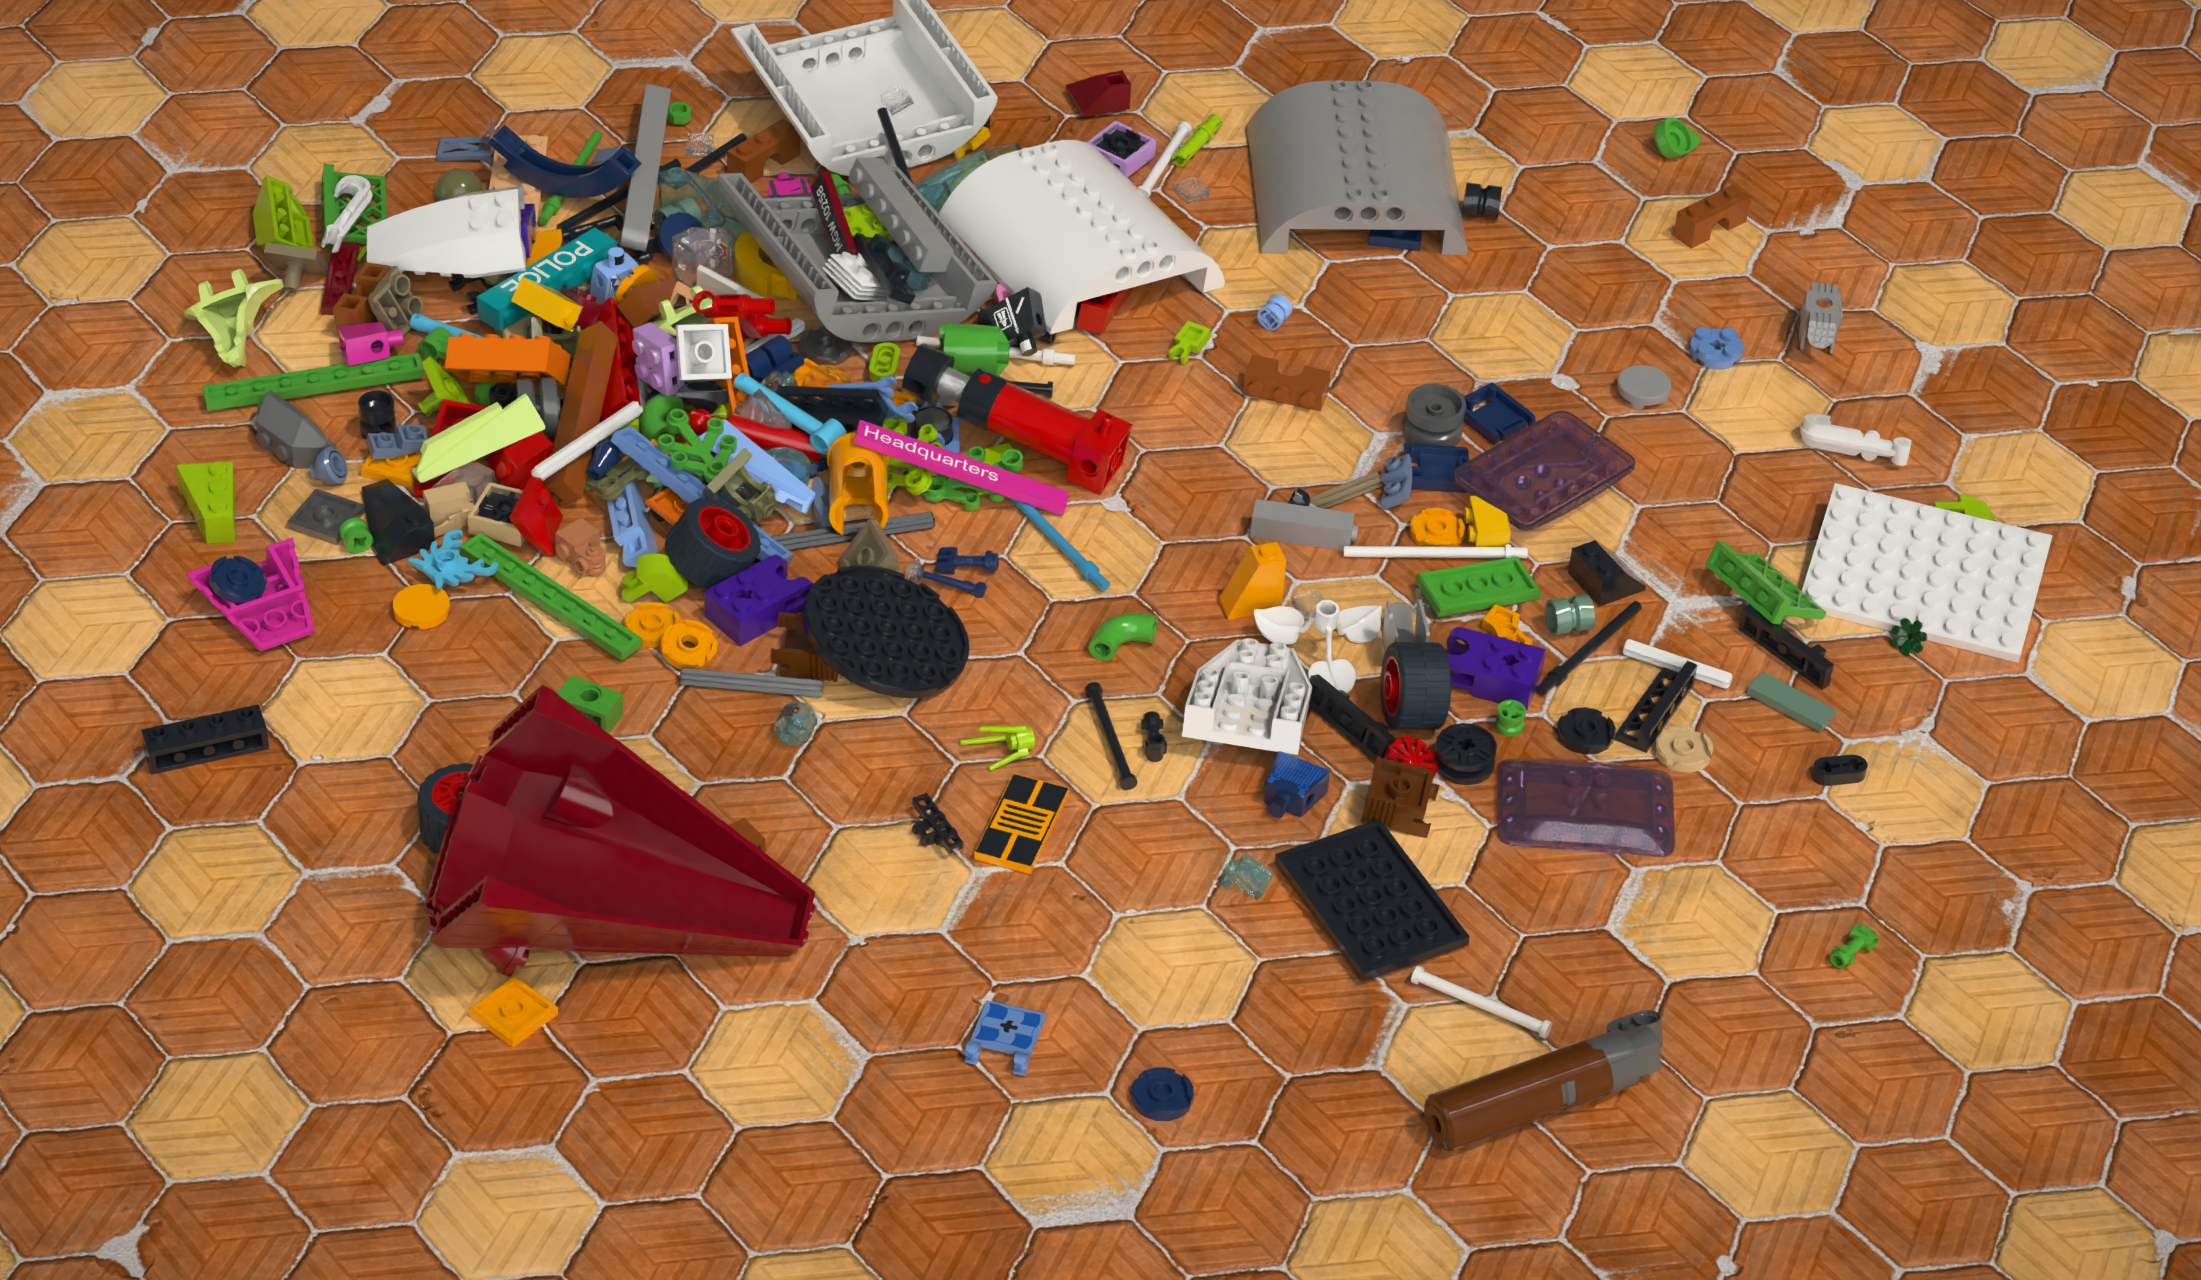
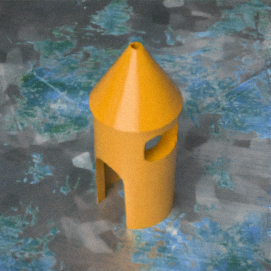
(856, 478)

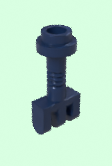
(949, 559)

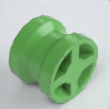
(356, 535)
(1510, 718)

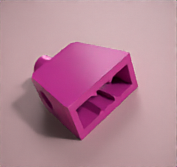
(359, 342)

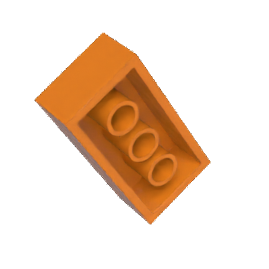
(506, 359)

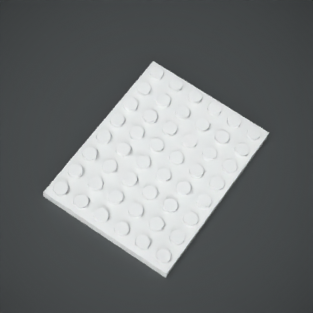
(1950, 570)

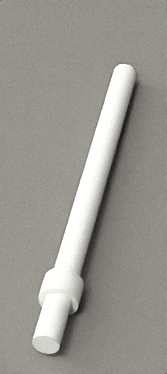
(1047, 356)

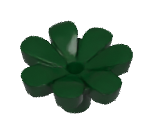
(1905, 637)

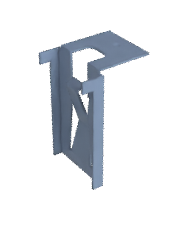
(473, 152)

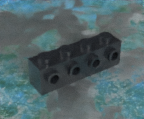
(205, 739)

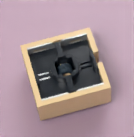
(492, 514)

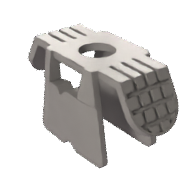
(1823, 322)
(1399, 624)

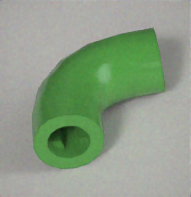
(654, 415)
(1120, 630)

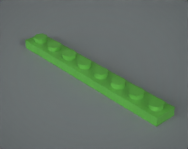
(313, 381)
(553, 597)

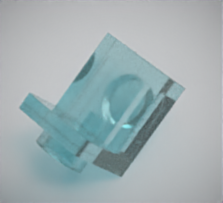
(1247, 874)

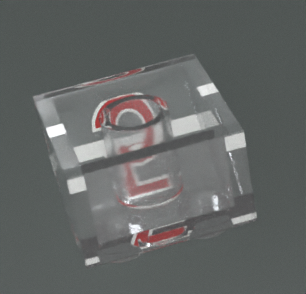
(702, 246)

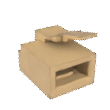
(448, 507)

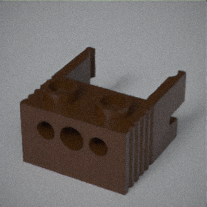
(798, 656)
(1400, 796)

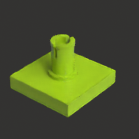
(444, 387)

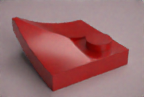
(537, 516)

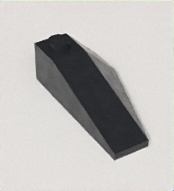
(396, 522)

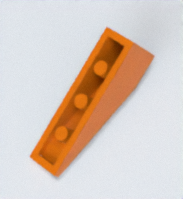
(738, 362)

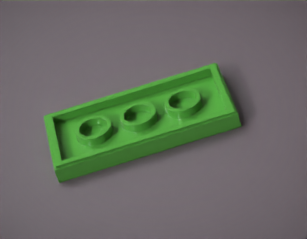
(1478, 586)

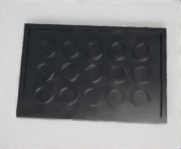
(1371, 900)

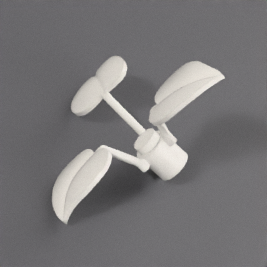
(1358, 624)

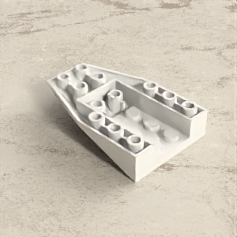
(1250, 698)

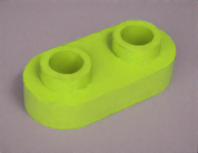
(884, 361)

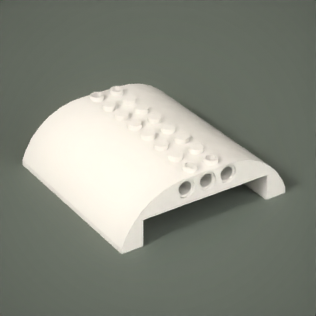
(835, 78)
(1069, 229)

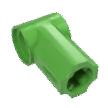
(435, 344)

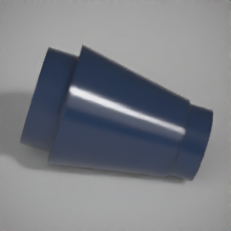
(603, 459)

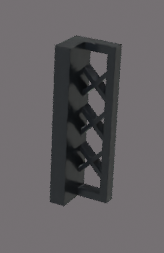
(831, 406)
(1660, 712)

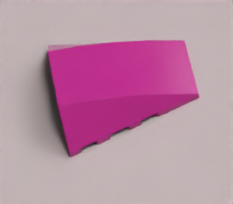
(281, 611)

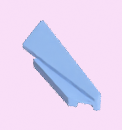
(766, 469)
(631, 524)

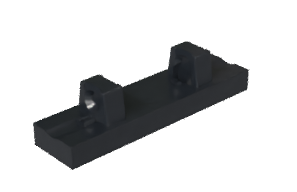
(889, 274)
(1786, 647)
(1349, 718)

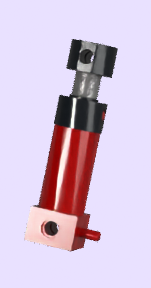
(1087, 446)

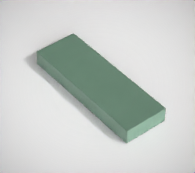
(1791, 702)

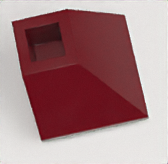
(1101, 94)

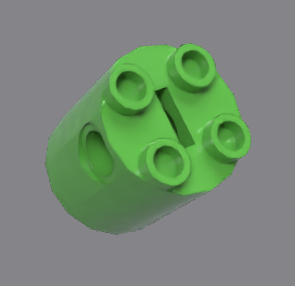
(975, 347)

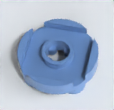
(1707, 339)

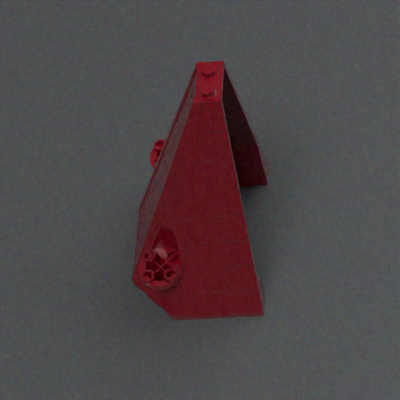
(598, 852)

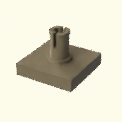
(295, 262)
(870, 549)

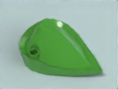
(1675, 138)

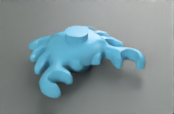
(446, 564)

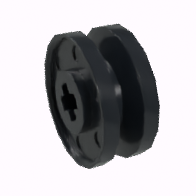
(1465, 754)

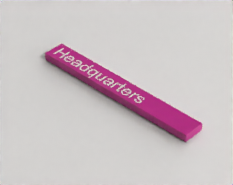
(960, 467)

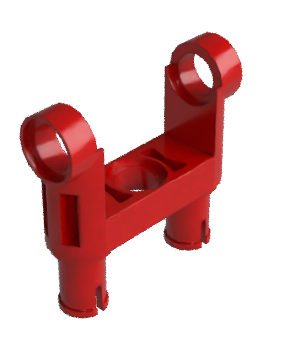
(750, 313)

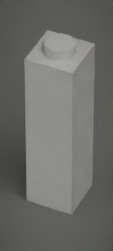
(1303, 525)

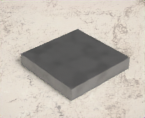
(323, 515)

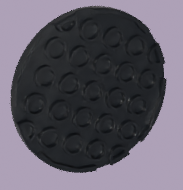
(885, 632)

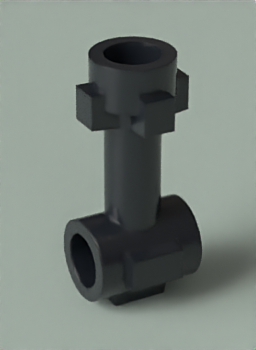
(1156, 745)

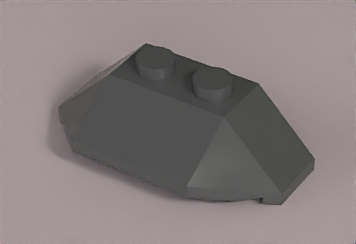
(288, 432)

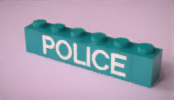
(562, 268)

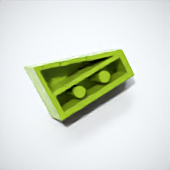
(211, 498)

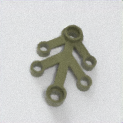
(612, 486)

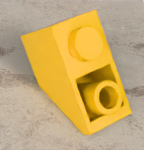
(1486, 523)

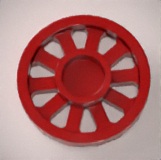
(1409, 756)

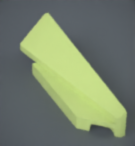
(477, 437)

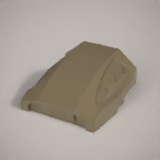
(394, 302)

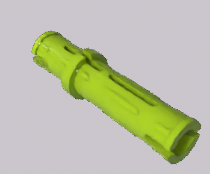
(1201, 135)

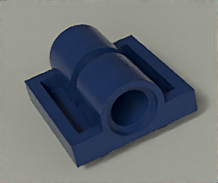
(773, 355)

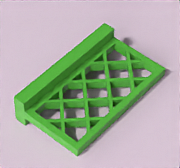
(332, 207)
(1761, 585)

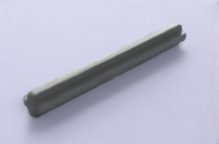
(751, 682)

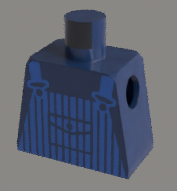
(1294, 785)

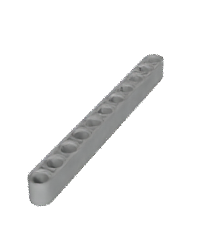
(644, 179)

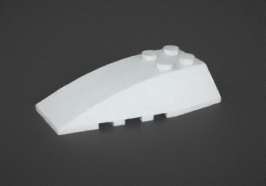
(460, 235)

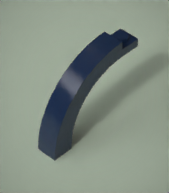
(558, 177)

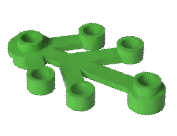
(678, 423)
(943, 488)

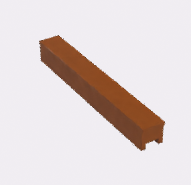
(582, 407)

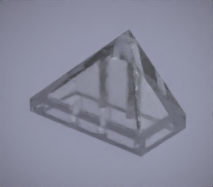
(762, 410)

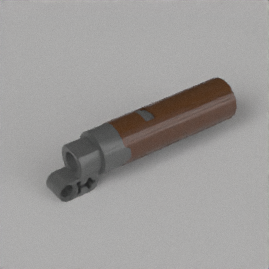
(1546, 1083)

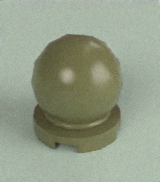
(455, 183)

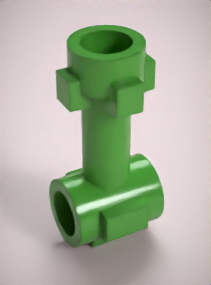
(1860, 937)

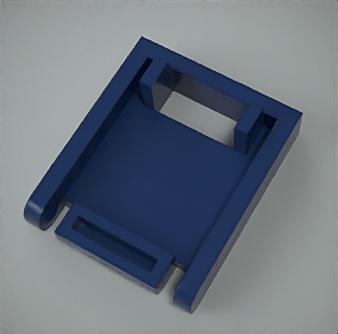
(1498, 418)
(1436, 466)

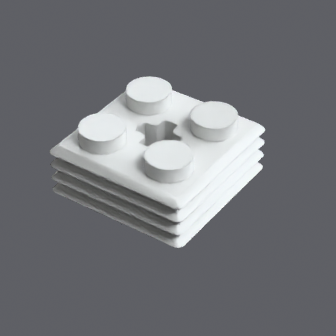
(854, 277)

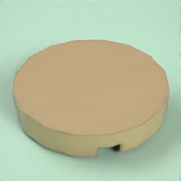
(1683, 749)

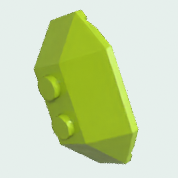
(280, 216)

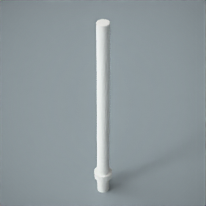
(1435, 552)

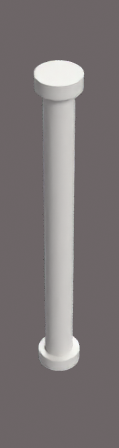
(1183, 130)
(1482, 1002)

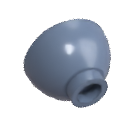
(329, 466)

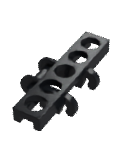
(937, 836)

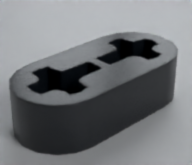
(1839, 770)

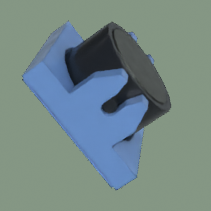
(941, 420)

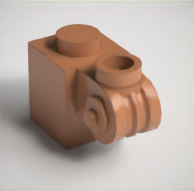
(581, 547)

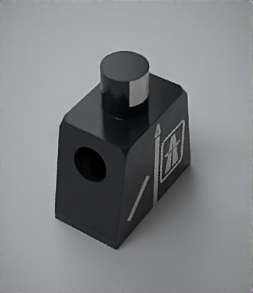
(1020, 319)

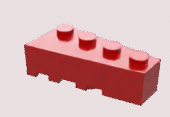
(1099, 311)

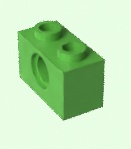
(594, 701)

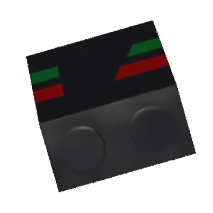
(1602, 573)

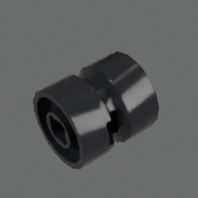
(1482, 201)
(376, 413)

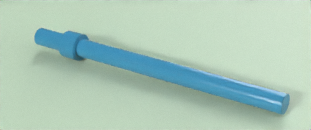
(1086, 568)

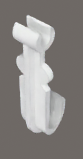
(362, 197)
(1820, 434)

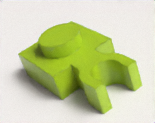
(1189, 339)

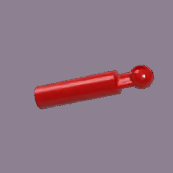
(760, 434)

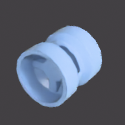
(1274, 312)

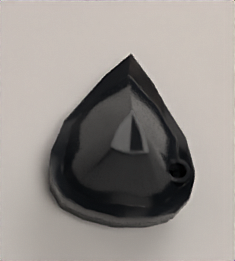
(704, 395)

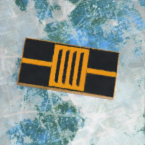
(1021, 823)

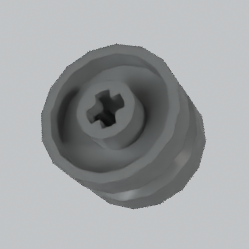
(546, 403)
(1434, 415)

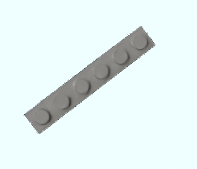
(900, 215)

